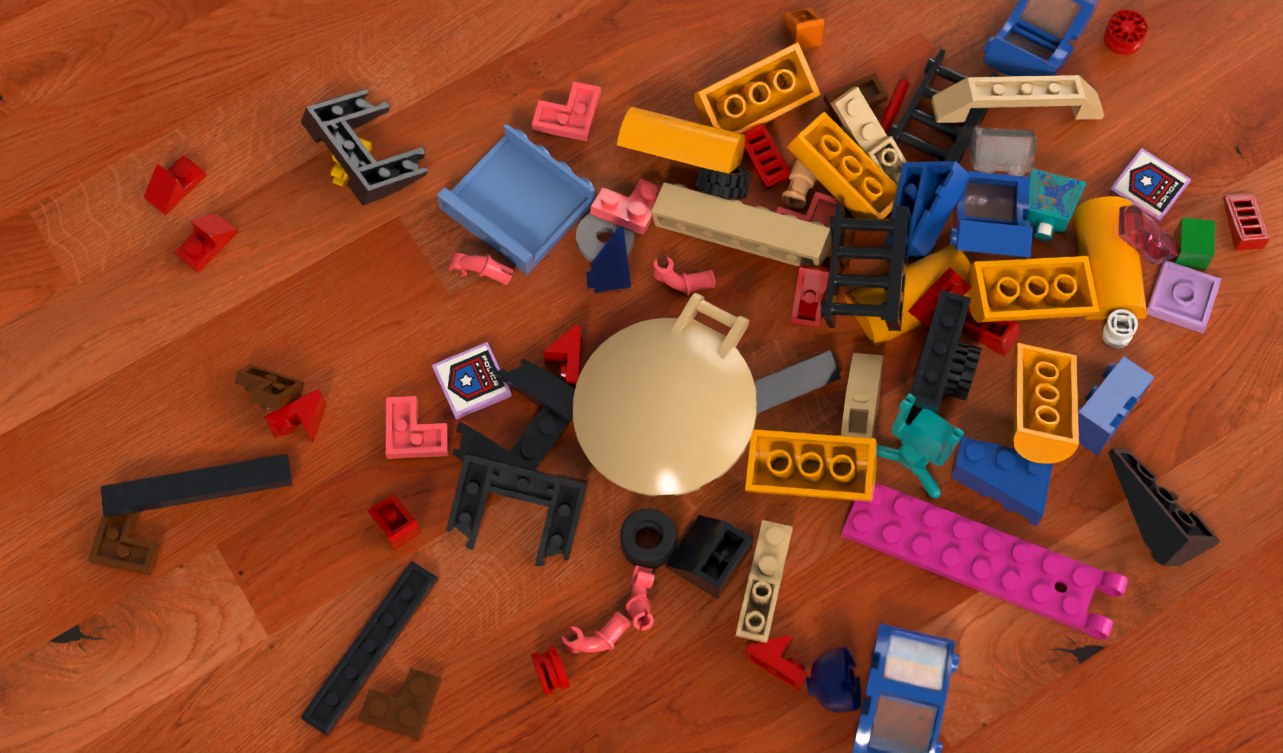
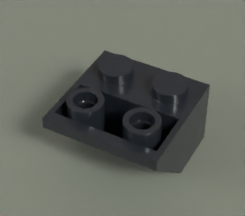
(710, 554)

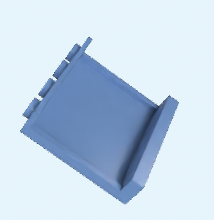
(519, 200)

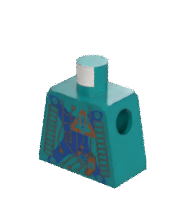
(1052, 203)

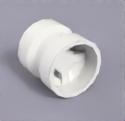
(1119, 335)

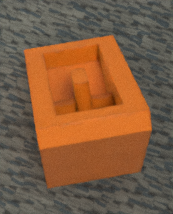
(805, 27)

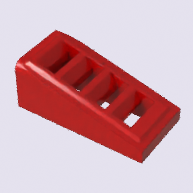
(756, 140)
(1240, 239)
(994, 340)

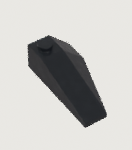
(1164, 525)

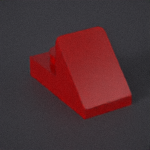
(172, 185)
(206, 241)
(808, 295)
(925, 307)
(567, 353)
(305, 411)
(394, 521)
(770, 658)

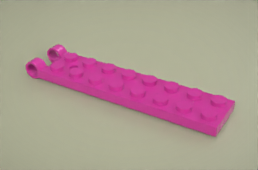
(983, 558)

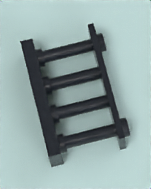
(960, 135)
(892, 282)
(938, 353)

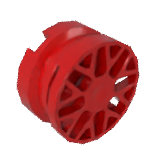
(1128, 23)
(553, 668)

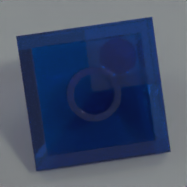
(610, 267)

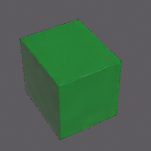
(1195, 243)

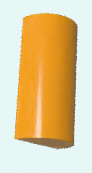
(757, 92)
(681, 140)
(844, 169)
(1112, 261)
(919, 279)
(1032, 289)
(1045, 404)
(812, 465)

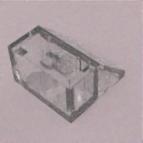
(1002, 150)

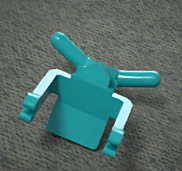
(921, 443)

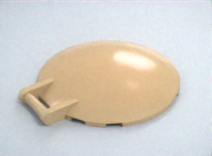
(667, 402)

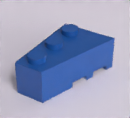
(1003, 476)

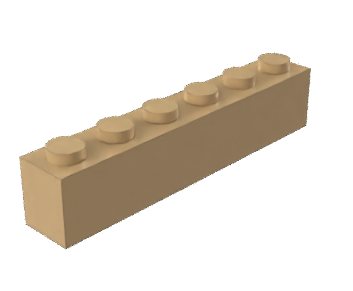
(741, 226)

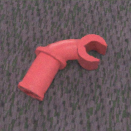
(482, 265)
(685, 282)
(639, 605)
(601, 640)

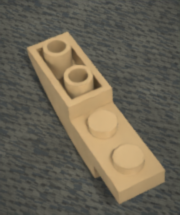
(867, 132)
(862, 396)
(764, 581)

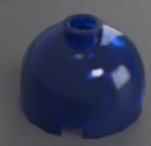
(834, 681)

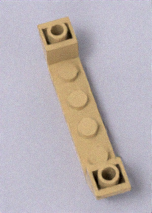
(1017, 91)

